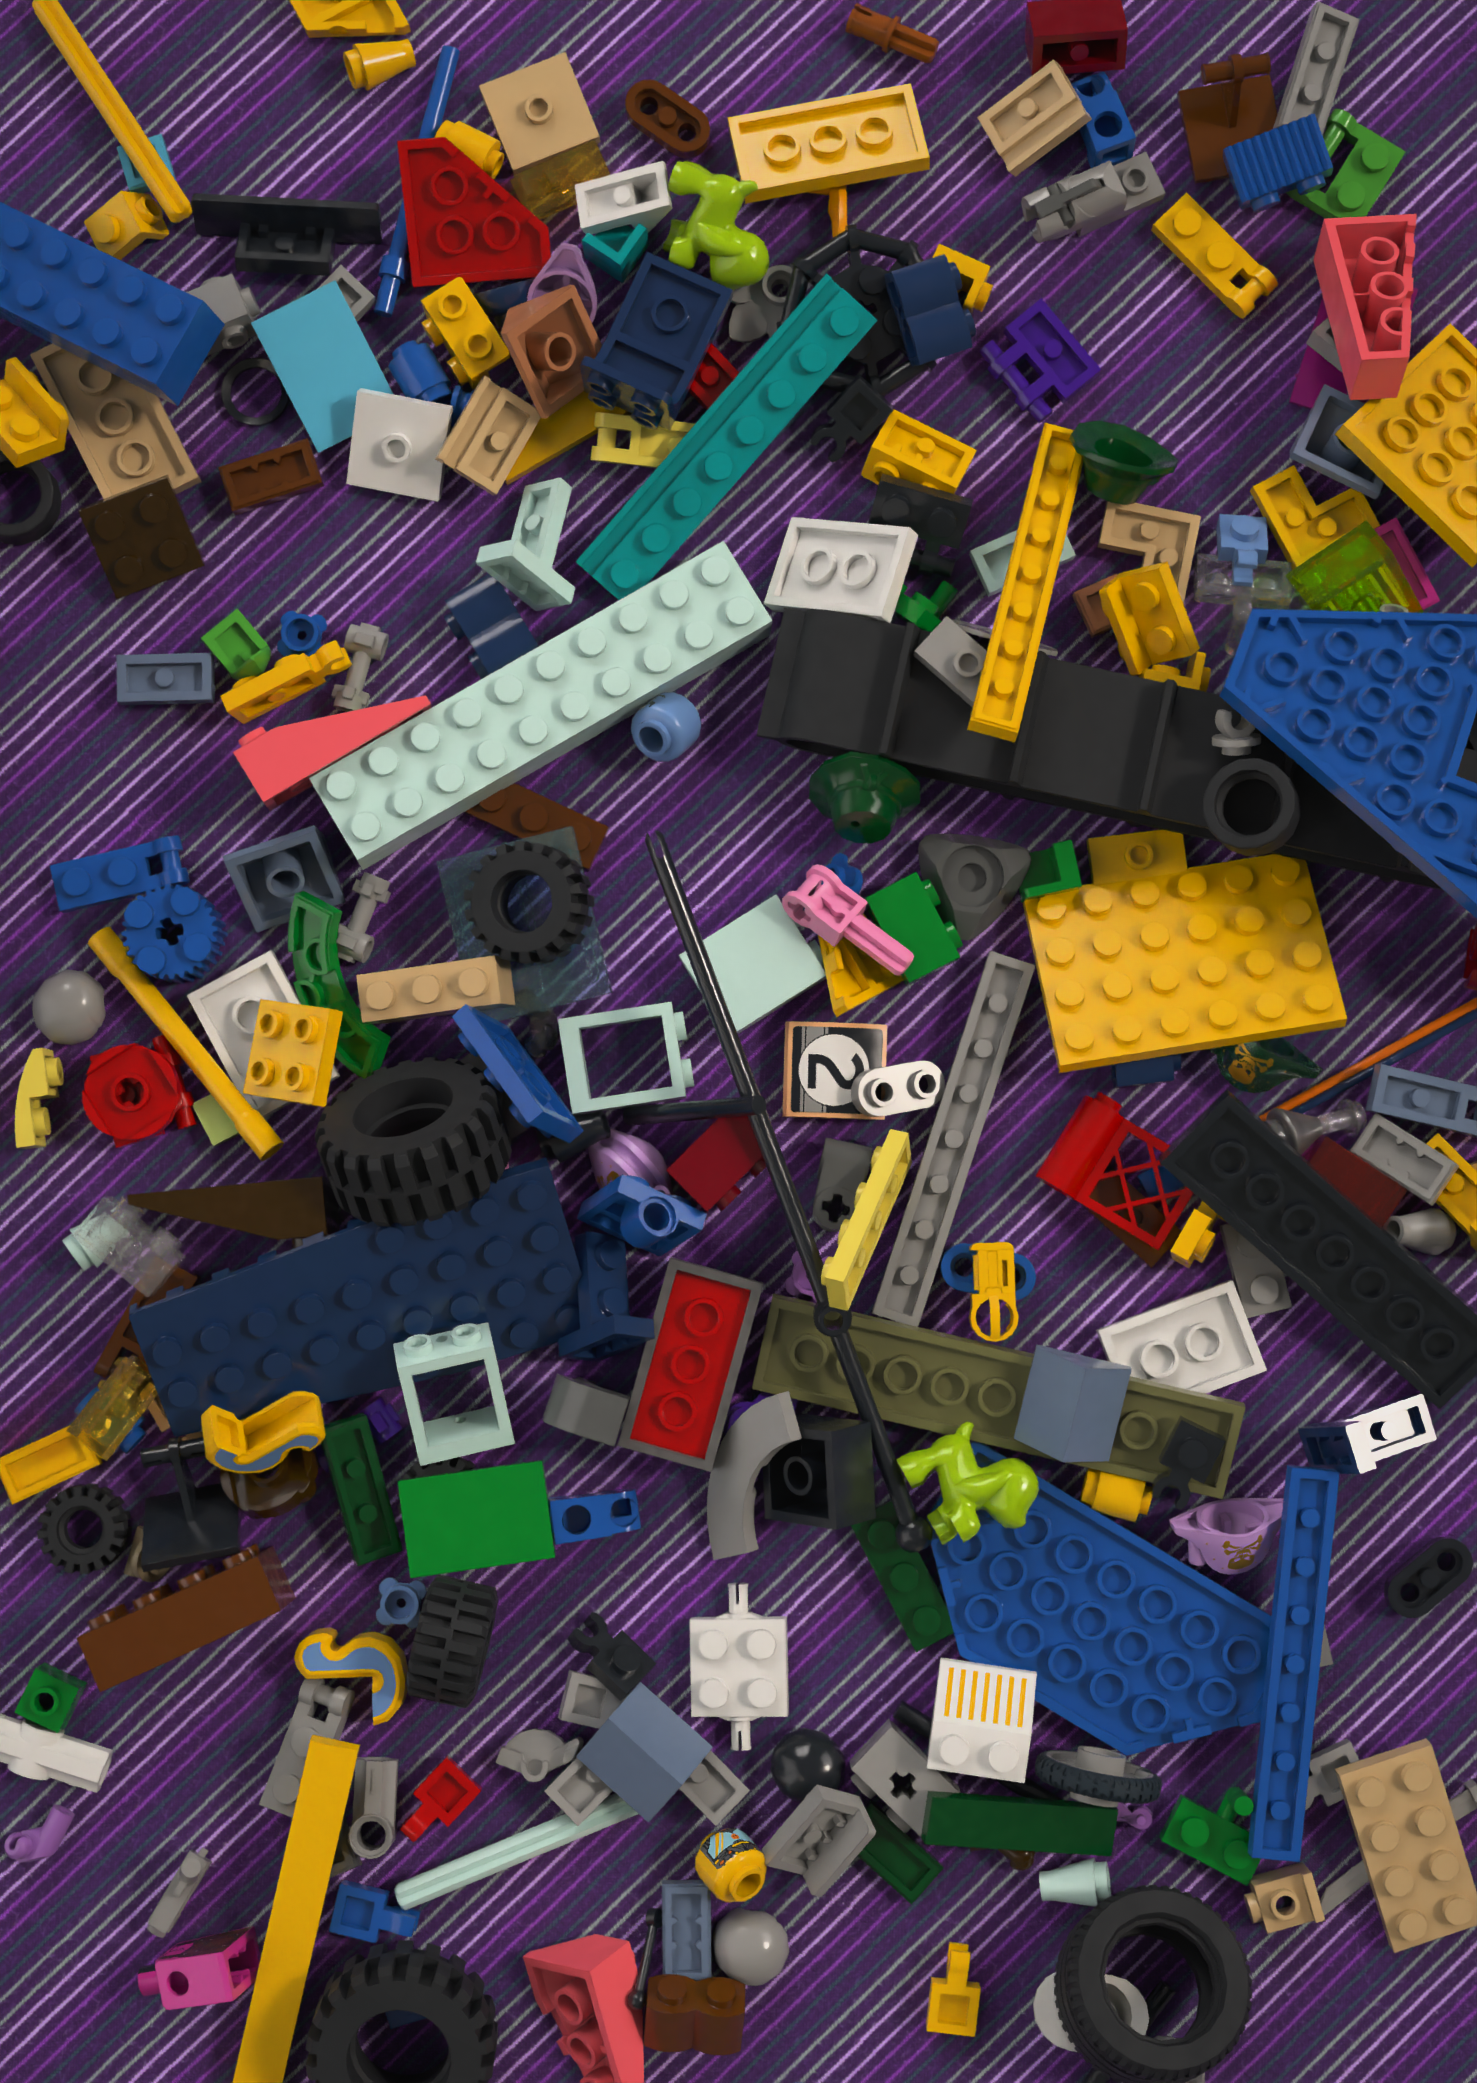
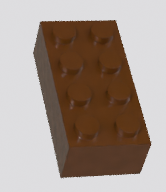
(181, 1620)

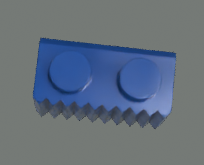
(1277, 163)

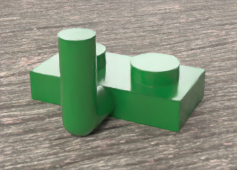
(924, 611)
(1213, 1835)

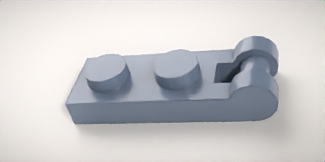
(1422, 1099)

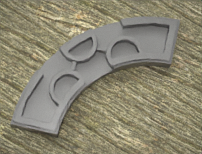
(742, 1453)

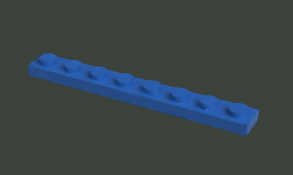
(1293, 1663)

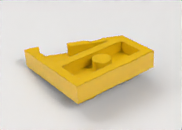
(350, 18)
(853, 975)

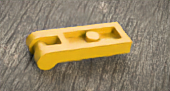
(1213, 255)

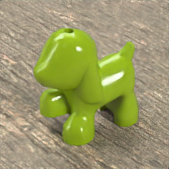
(734, 254)
(1001, 1489)

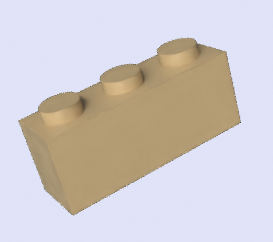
(435, 989)

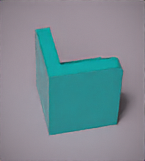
(616, 249)

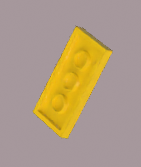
(829, 142)

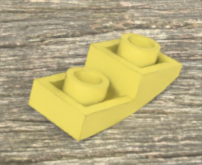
(38, 1082)

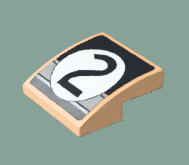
(823, 1063)

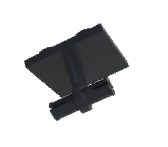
(190, 1522)

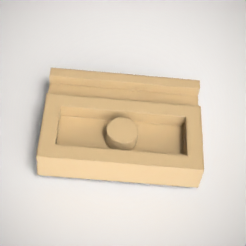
(1034, 118)
(489, 436)

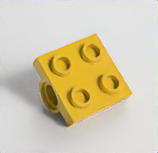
(293, 1052)

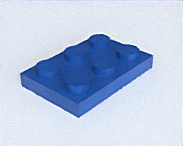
(517, 1074)

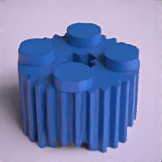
(149, 921)

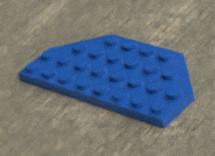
(1107, 1622)

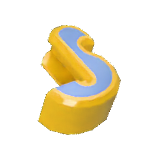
(265, 1436)
(362, 1656)

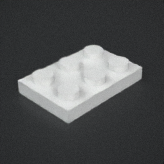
(841, 567)
(230, 1012)
(1189, 1342)

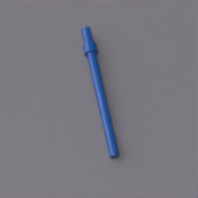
(395, 266)

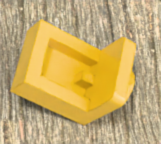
(126, 223)

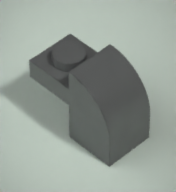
(586, 1409)

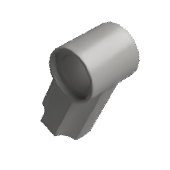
(374, 1801)

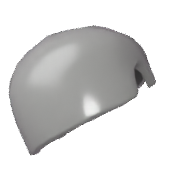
(69, 1007)
(750, 1946)

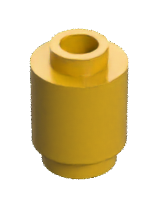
(475, 144)
(1115, 1494)

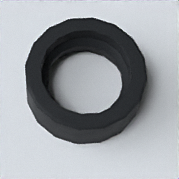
(47, 511)
(1234, 774)

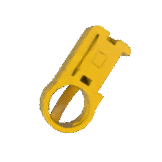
(994, 1281)

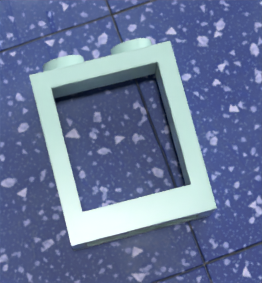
(576, 1068)
(462, 1432)

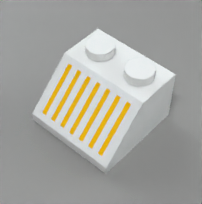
(982, 1720)

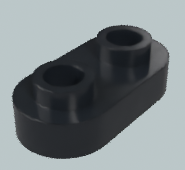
(1428, 1579)

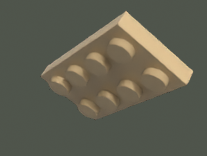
(115, 425)
(1409, 1844)

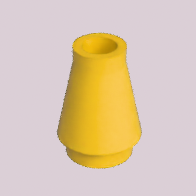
(377, 62)

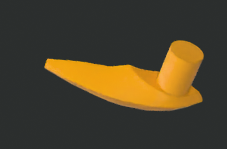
(836, 207)

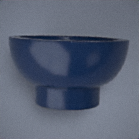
(498, 300)

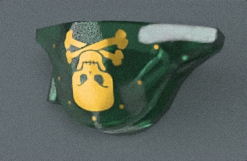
(1263, 1064)

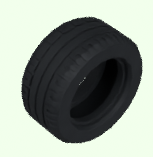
(1208, 1950)

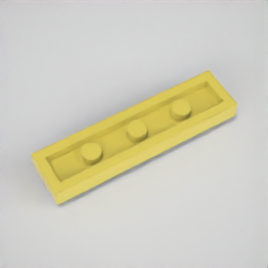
(872, 1208)

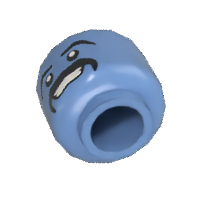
(666, 726)

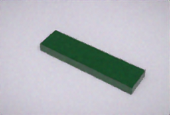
(1018, 1823)

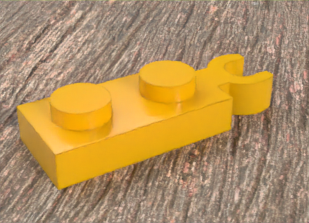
(287, 680)

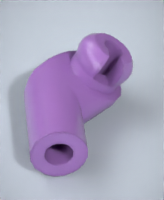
(40, 1841)

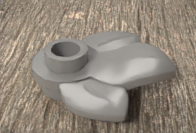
(757, 307)

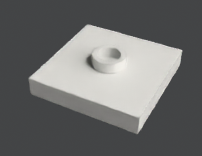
(398, 444)

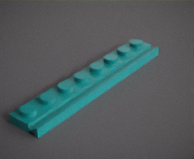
(727, 439)

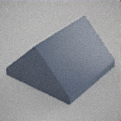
(1325, 452)
(279, 868)
(1072, 1405)
(644, 1752)

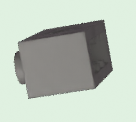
(894, 1752)

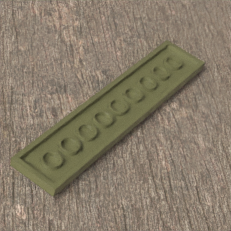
(947, 1379)

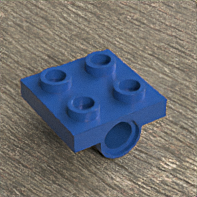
(642, 1215)

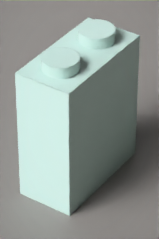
(761, 962)

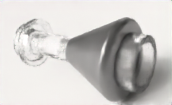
(1303, 1130)

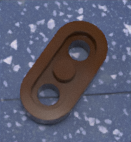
(669, 120)

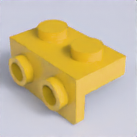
(465, 331)

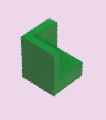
(1051, 872)

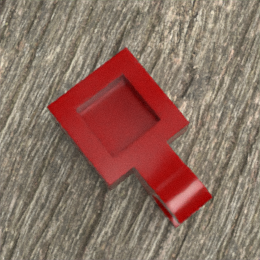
(443, 1796)

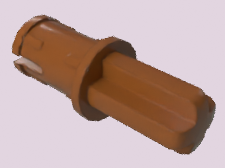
(891, 34)

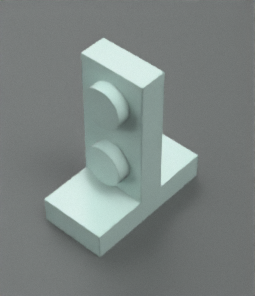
(528, 558)

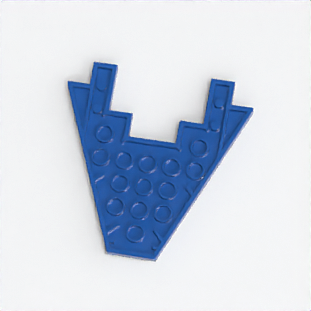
(1377, 718)

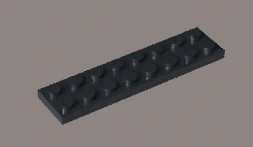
(1328, 1246)

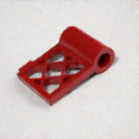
(1086, 1152)

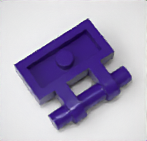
(1050, 351)

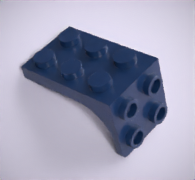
(656, 343)

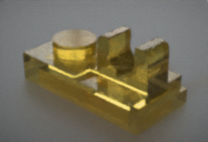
(551, 184)
(115, 1407)

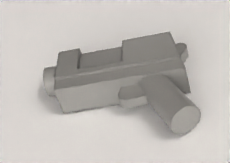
(179, 1892)

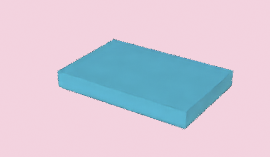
(321, 361)

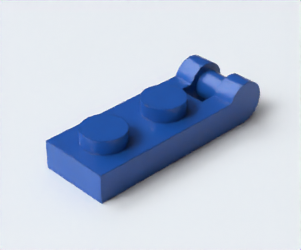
(117, 874)

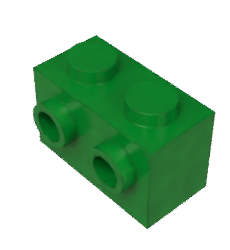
(910, 917)

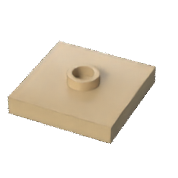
(539, 112)

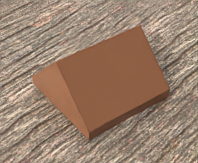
(548, 345)

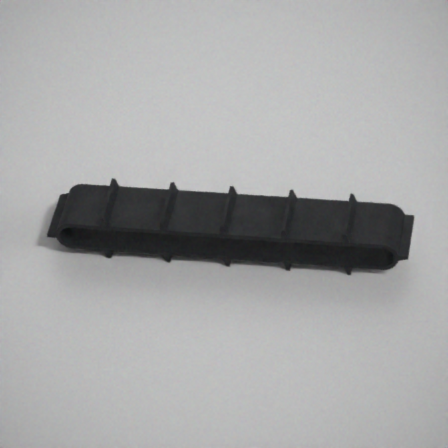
(1082, 744)

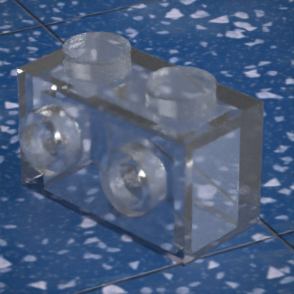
(129, 1245)

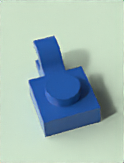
(364, 1911)

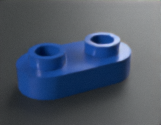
(965, 1283)

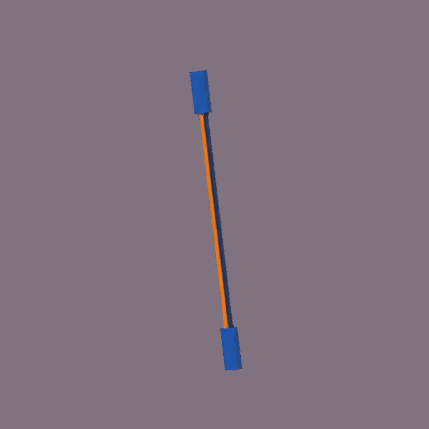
(1345, 1079)

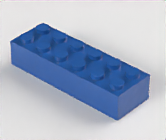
(102, 307)

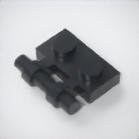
(928, 512)

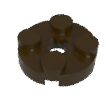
(275, 1495)

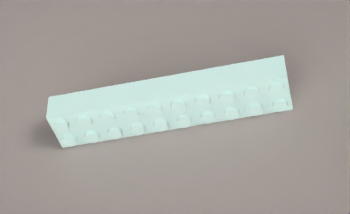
(542, 705)

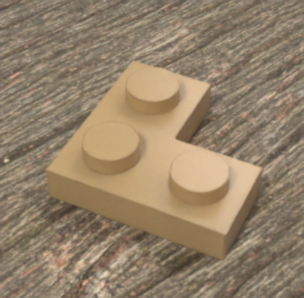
(1154, 534)

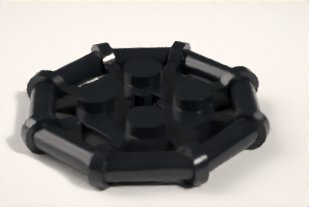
(866, 286)

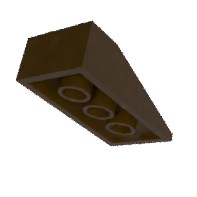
(269, 1208)

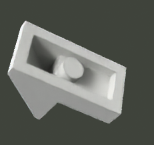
(624, 199)

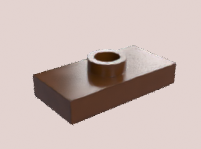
(271, 476)
(1147, 1217)

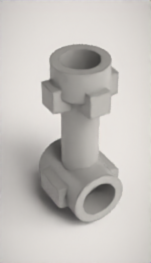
(365, 644)
(352, 941)

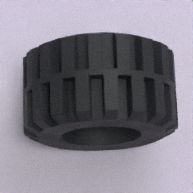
(491, 897)
(451, 1641)

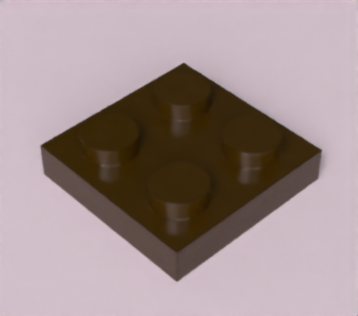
(141, 537)

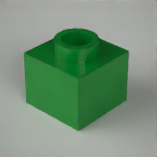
(61, 1686)

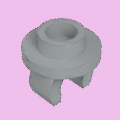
(1234, 740)

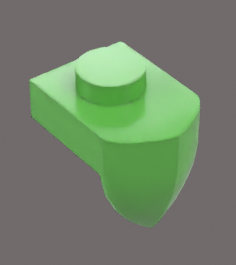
(238, 646)

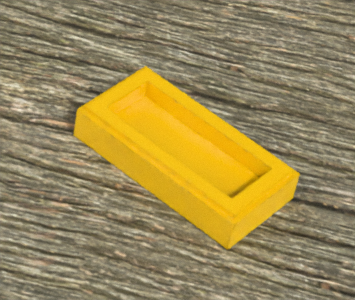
(44, 1464)

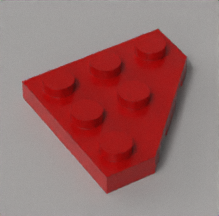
(464, 219)

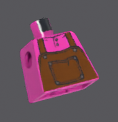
(203, 1970)

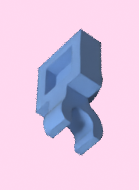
(1244, 543)

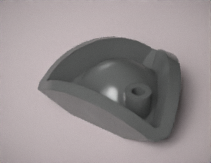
(972, 878)

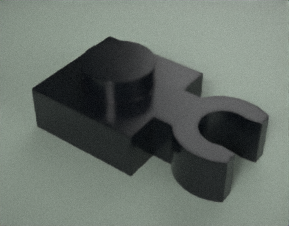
(855, 414)
(1188, 1455)
(616, 1660)

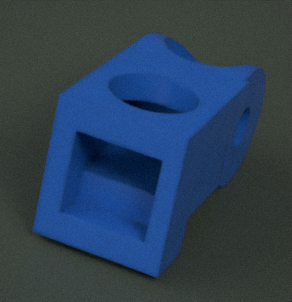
(1109, 132)
(593, 1515)

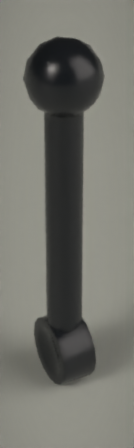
(637, 1998)

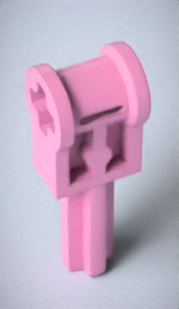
(837, 913)

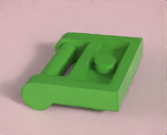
(1360, 176)

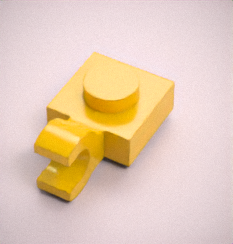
(953, 1999)

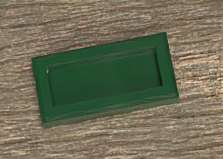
(898, 1857)

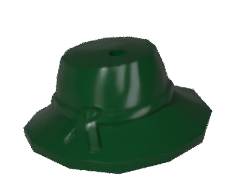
(1120, 460)
(863, 795)

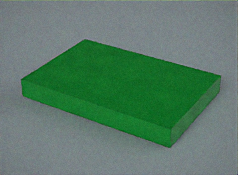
(476, 1518)

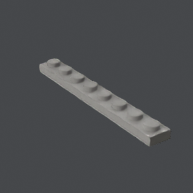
(953, 1139)

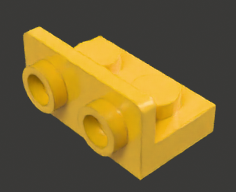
(29, 417)
(917, 454)
(1148, 617)

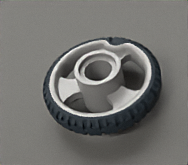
(1098, 1776)

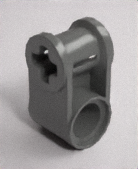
(839, 1175)

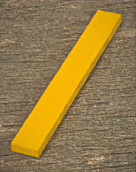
(1027, 587)
(296, 1910)

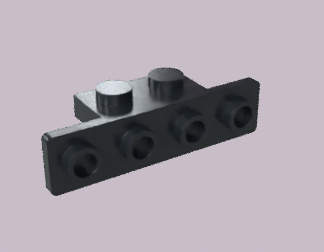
(286, 232)

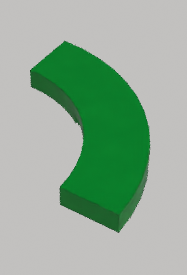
(320, 982)

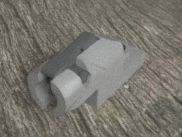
(1093, 198)

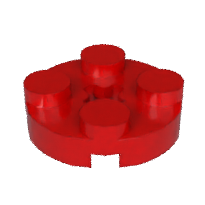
(104, 1087)

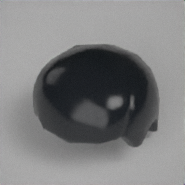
(807, 1760)

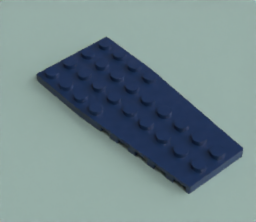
(341, 1300)

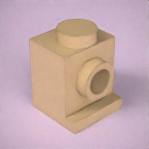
(1289, 1881)

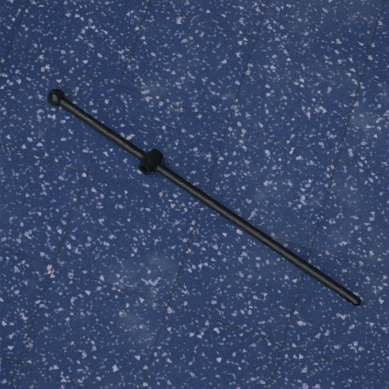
(913, 1531)

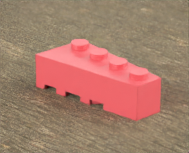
(1367, 298)

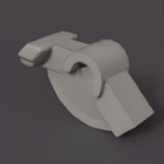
(537, 1753)

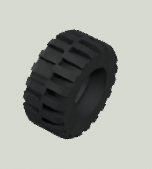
(413, 1141)
(408, 1982)

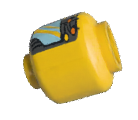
(731, 1865)

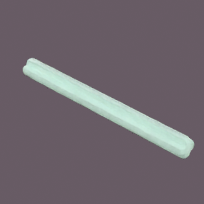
(508, 1853)

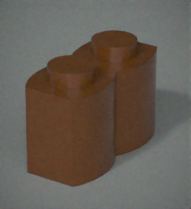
(694, 2014)

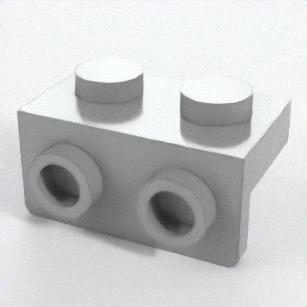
(821, 1837)

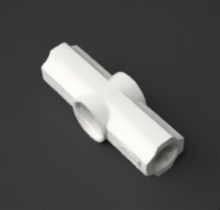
(45, 1754)

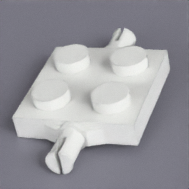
(739, 1666)

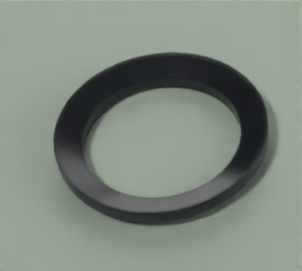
(230, 377)

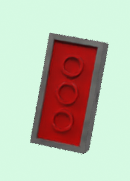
(690, 1364)

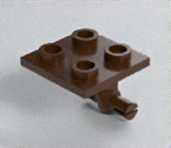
(1226, 111)

